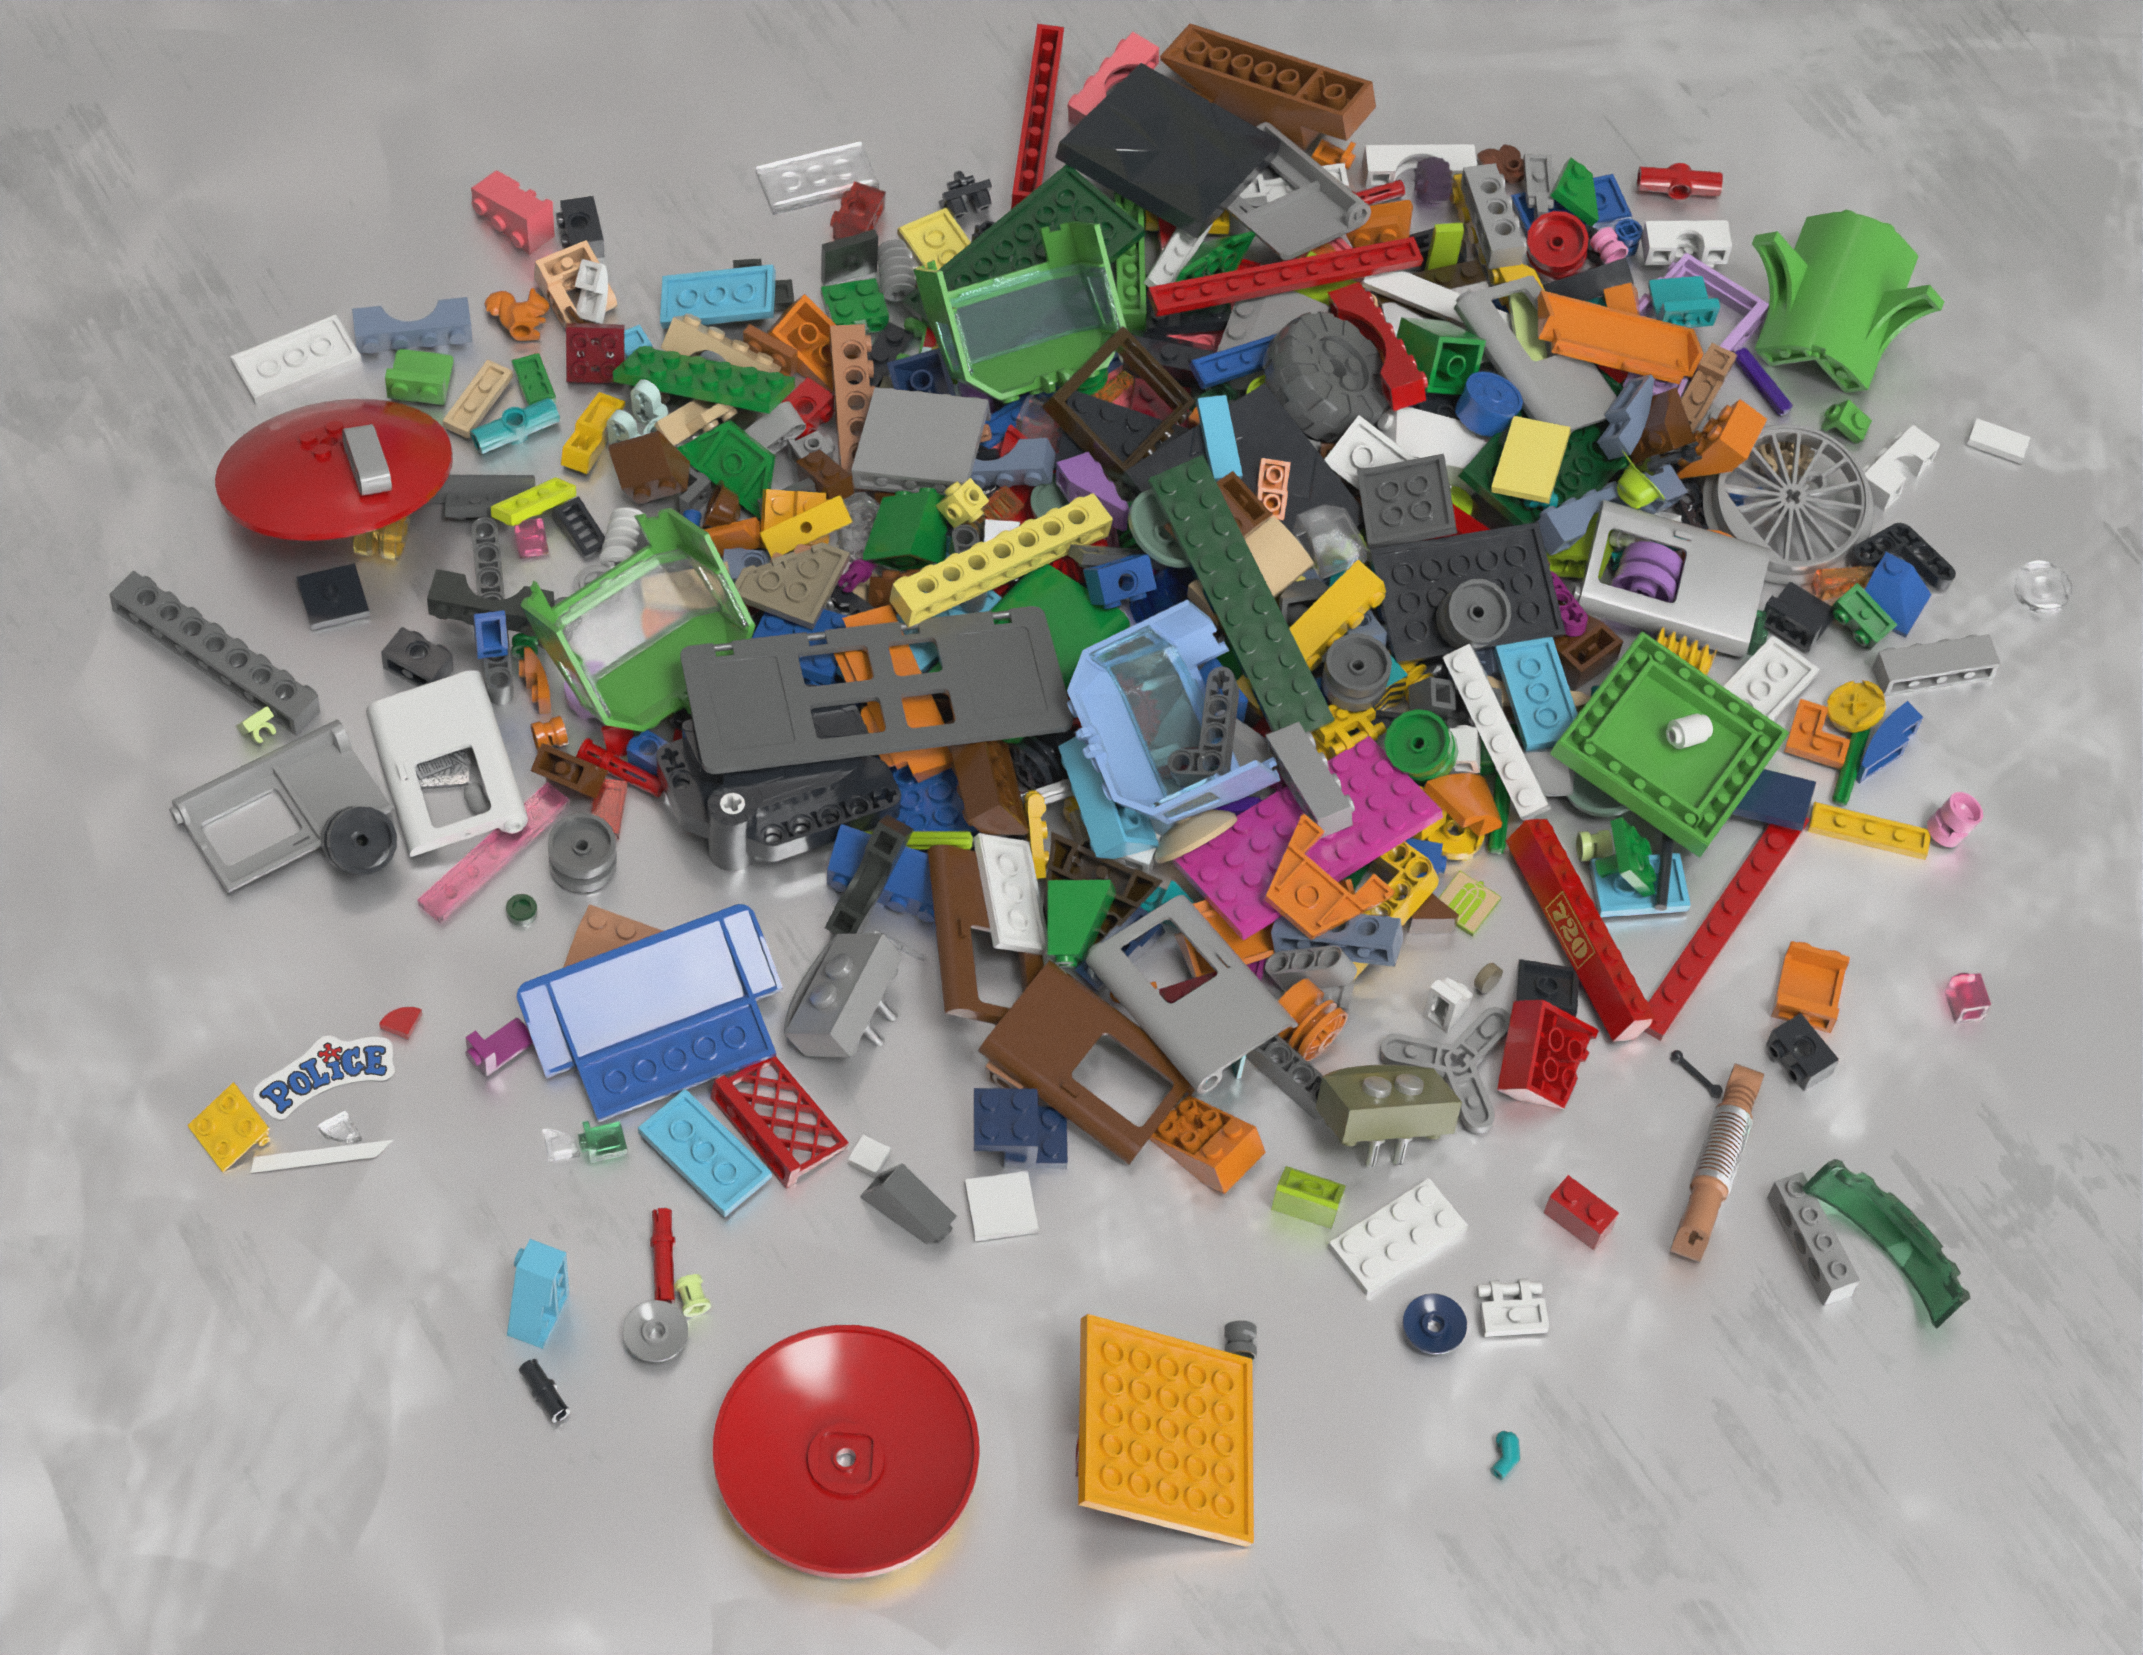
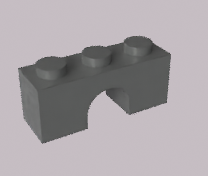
(1441, 698)

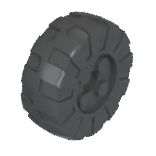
(1325, 375)

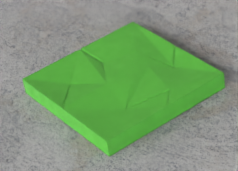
(1625, 750)

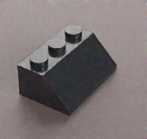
(1173, 355)

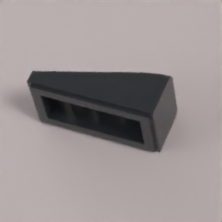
(577, 507)

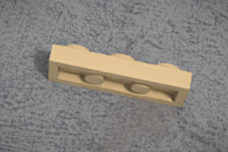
(477, 398)

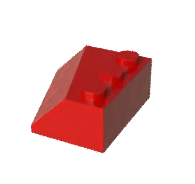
(1543, 1053)

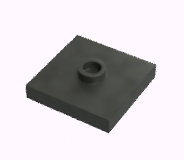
(849, 258)

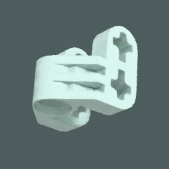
(645, 408)

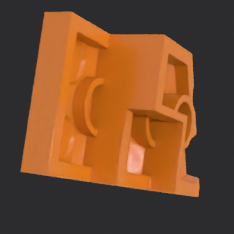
(1466, 800)

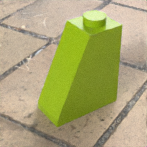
(1574, 560)

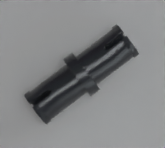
(544, 1390)

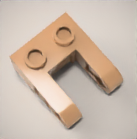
(558, 275)

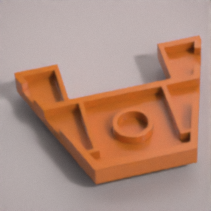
(1310, 895)

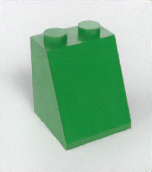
(1442, 352)
(908, 531)
(1076, 917)

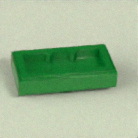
(533, 379)

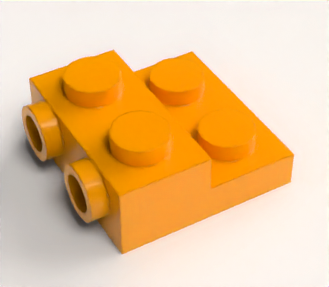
(783, 505)

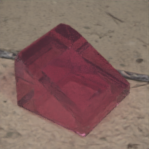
(531, 538)

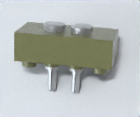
(1387, 1104)

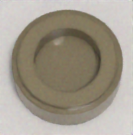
(1488, 978)

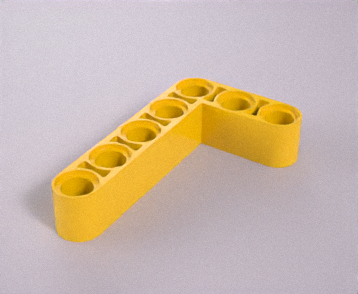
(1404, 883)

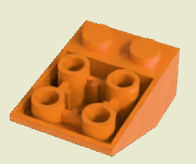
(1724, 441)
(1209, 1143)

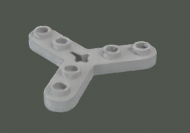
(1464, 1080)

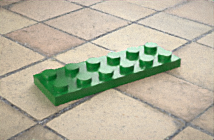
(705, 379)

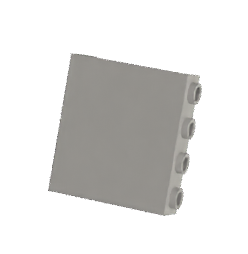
(918, 440)

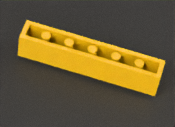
(1331, 618)

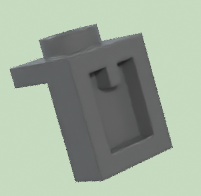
(697, 492)

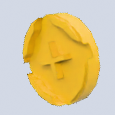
(1856, 706)

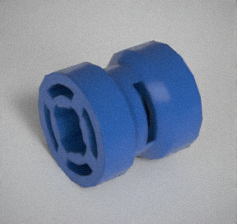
(1629, 233)

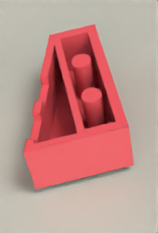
(514, 211)

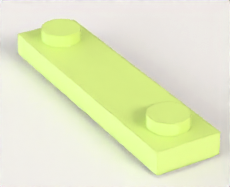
(1525, 325)

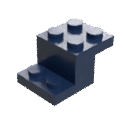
(1020, 1128)

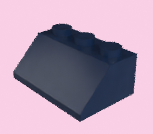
(922, 373)

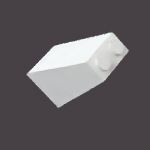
(1432, 434)

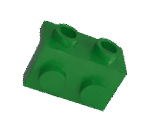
(1863, 616)

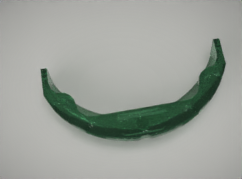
(1897, 1233)

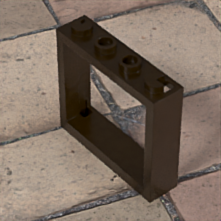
(1151, 372)

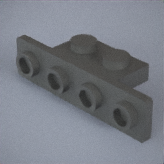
(475, 494)

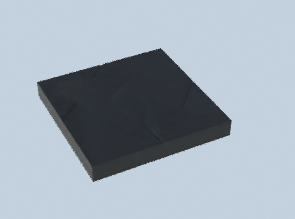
(1168, 150)
(1260, 431)

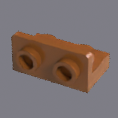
(783, 354)

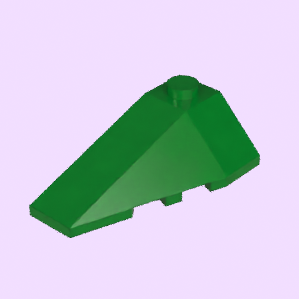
(1217, 256)

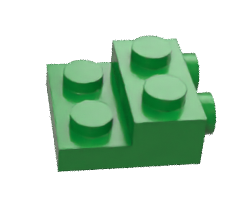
(856, 304)

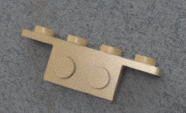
(692, 418)

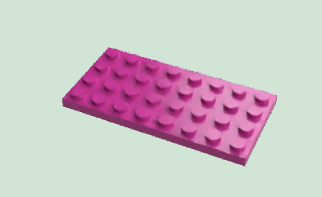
(1242, 861)

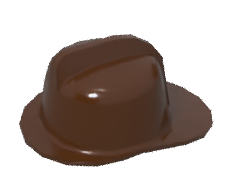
(721, 507)

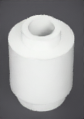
(1689, 730)

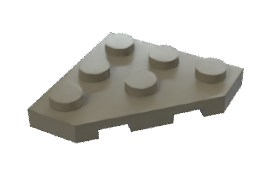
(794, 584)

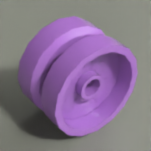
(1649, 571)

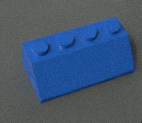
(908, 885)

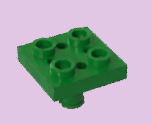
(1630, 858)

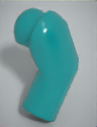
(1510, 1454)

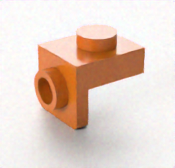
(1330, 154)

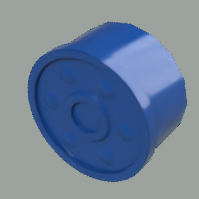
(1488, 403)

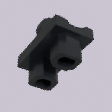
(964, 191)

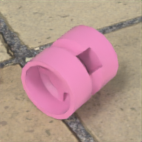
(1955, 819)

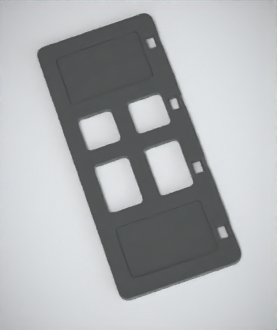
(757, 710)

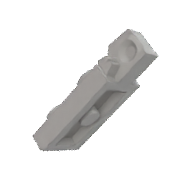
(1538, 183)

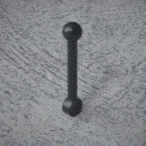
(1714, 1090)

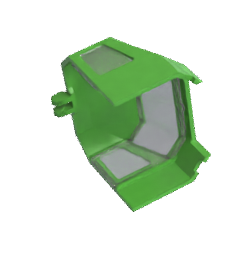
(627, 628)

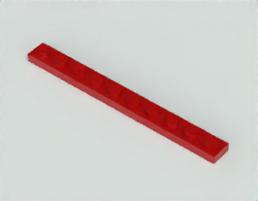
(1284, 276)
(1719, 926)

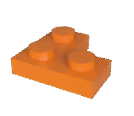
(1809, 740)

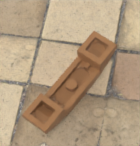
(1707, 384)

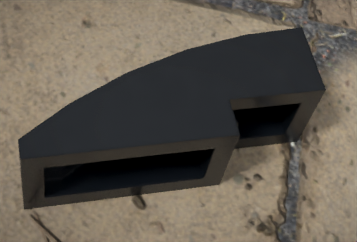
(1591, 282)

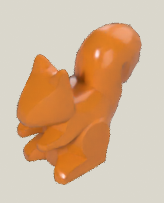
(518, 316)

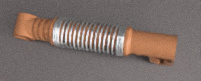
(1715, 1163)

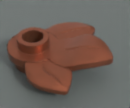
(1507, 160)

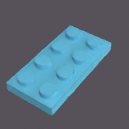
(719, 295)
(1536, 691)
(704, 1152)

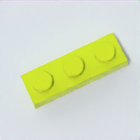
(533, 501)

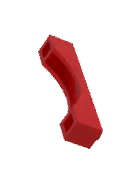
(1399, 375)

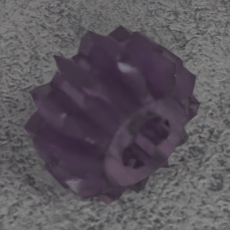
(1433, 180)

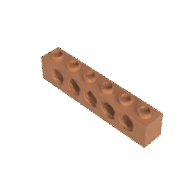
(847, 341)

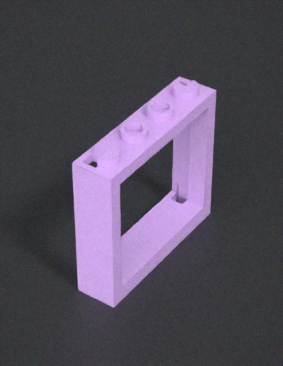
(1726, 291)

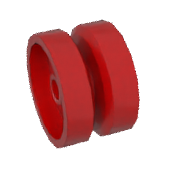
(1556, 245)

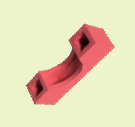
(1112, 70)

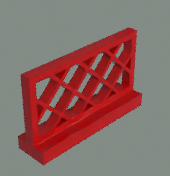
(755, 1127)

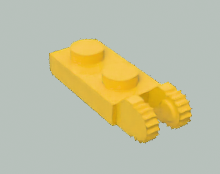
(1034, 809)

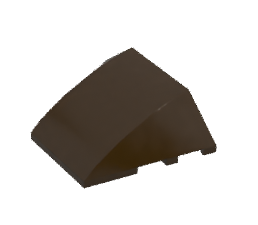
(1076, 862)

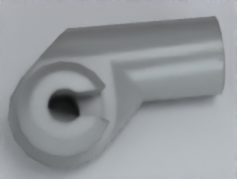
(476, 798)

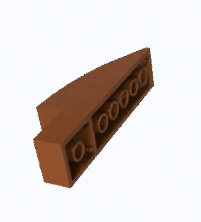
(1271, 85)

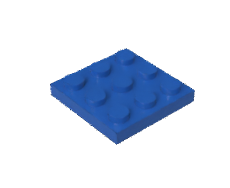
(820, 667)

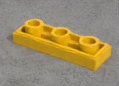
(824, 520)

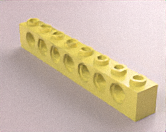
(915, 606)

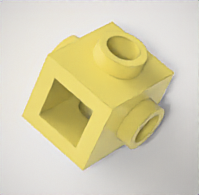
(962, 503)

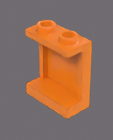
(1810, 985)

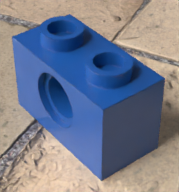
(1104, 578)

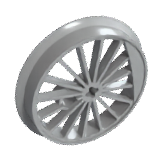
(1724, 516)

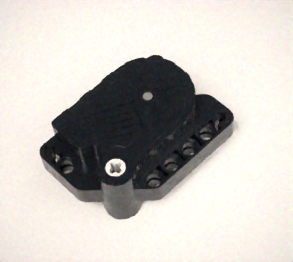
(782, 807)

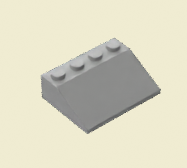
(1261, 318)

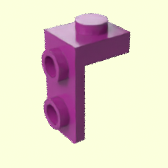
(498, 1047)

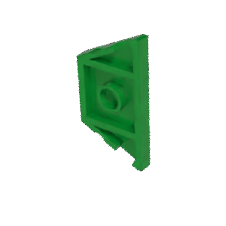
(735, 458)

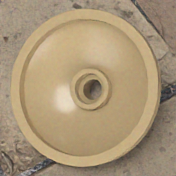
(1192, 833)

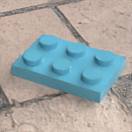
(1619, 898)

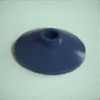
(1437, 1311)

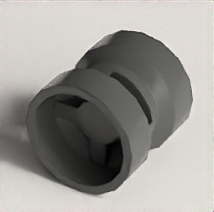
(1240, 1338)

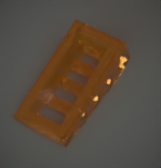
(1004, 502)
(1837, 581)

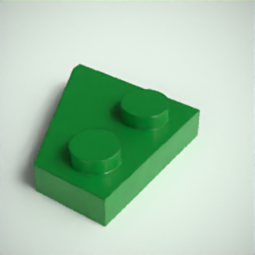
(1577, 191)

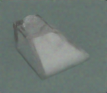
(1330, 539)

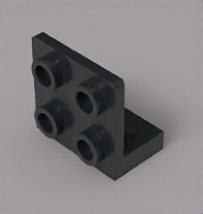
(1798, 616)

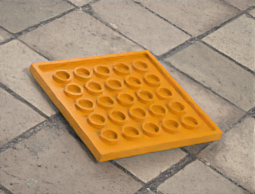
(1165, 1431)

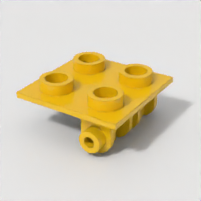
(229, 1127)

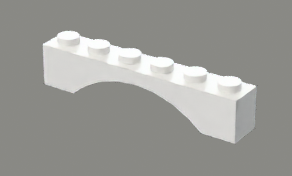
(1496, 732)

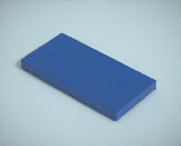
(1609, 199)

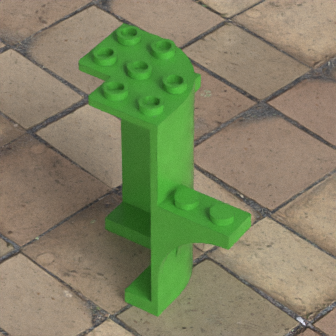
(1839, 295)

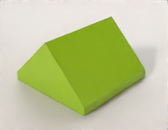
(1308, 1197)

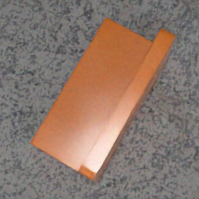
(738, 534)

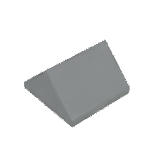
(1552, 774)

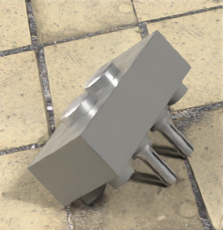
(842, 994)

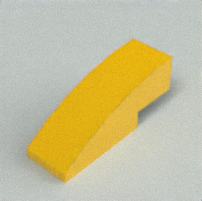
(590, 433)

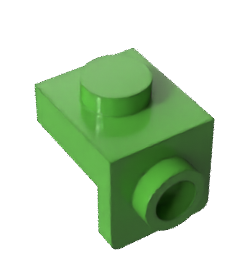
(1848, 420)

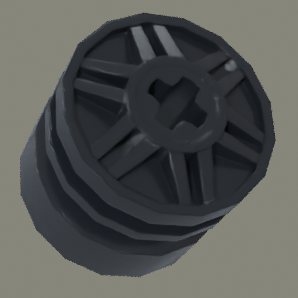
(1038, 759)

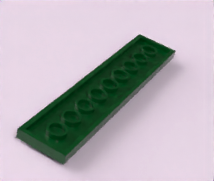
(1239, 597)

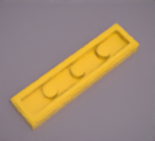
(1869, 830)

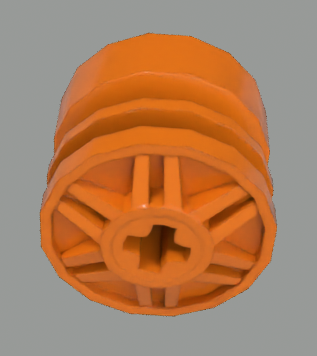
(1316, 1021)

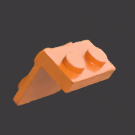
(1386, 223)

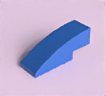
(490, 634)
(1889, 740)

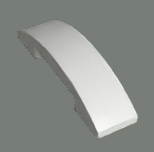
(1265, 191)

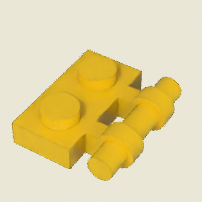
(1347, 721)

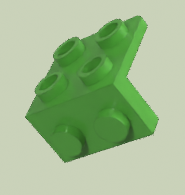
(419, 377)

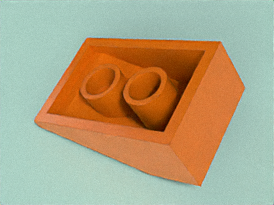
(808, 331)

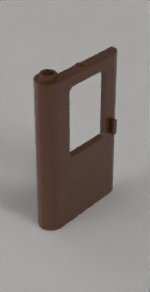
(957, 909)
(1049, 1037)

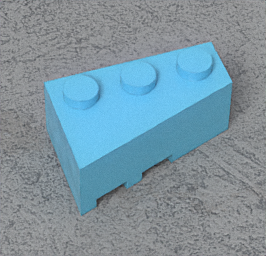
(538, 1292)

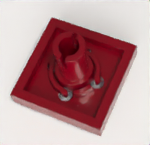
(595, 342)

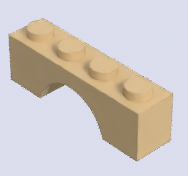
(692, 338)

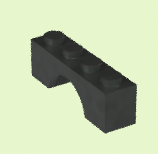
(453, 599)
(871, 877)

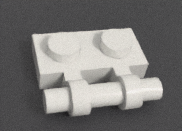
(1512, 1316)

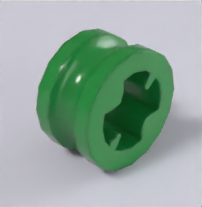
(523, 641)

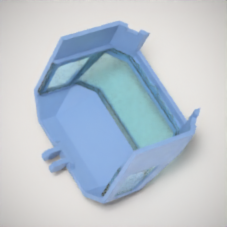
(1144, 701)

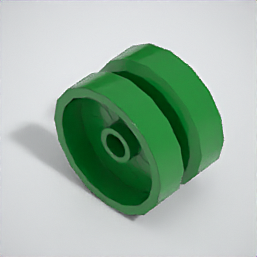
(1410, 733)

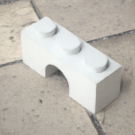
(1707, 238)
(1910, 452)

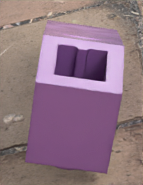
(1083, 476)

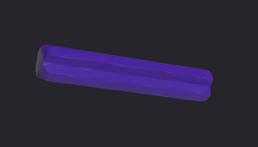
(1763, 381)

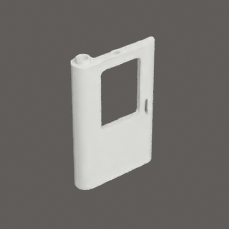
(434, 723)

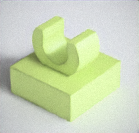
(255, 723)

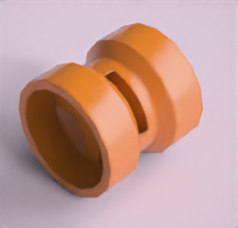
(549, 733)

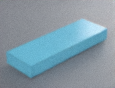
(1218, 436)

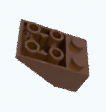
(1243, 504)
(1589, 653)

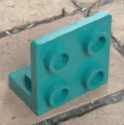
(1683, 301)

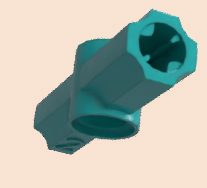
(515, 425)

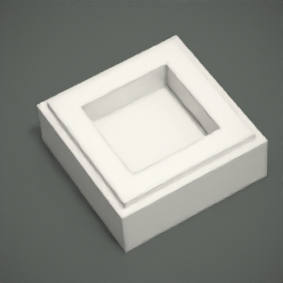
(869, 1155)

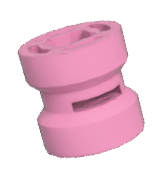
(1608, 246)

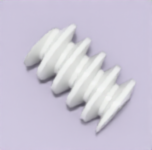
(620, 537)

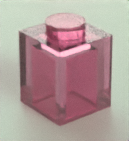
(1967, 997)

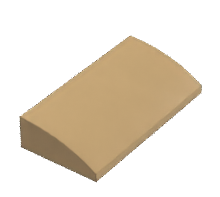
(1277, 556)

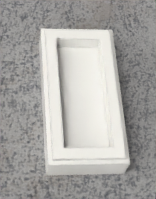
(1998, 441)

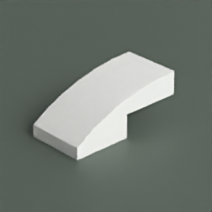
(593, 297)

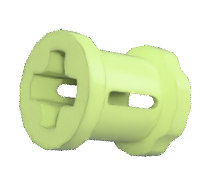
(692, 1295)

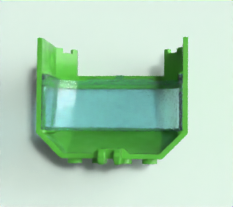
(1030, 323)

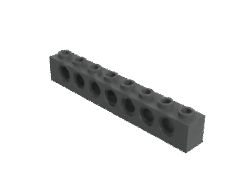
(290, 713)

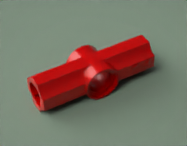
(1679, 181)

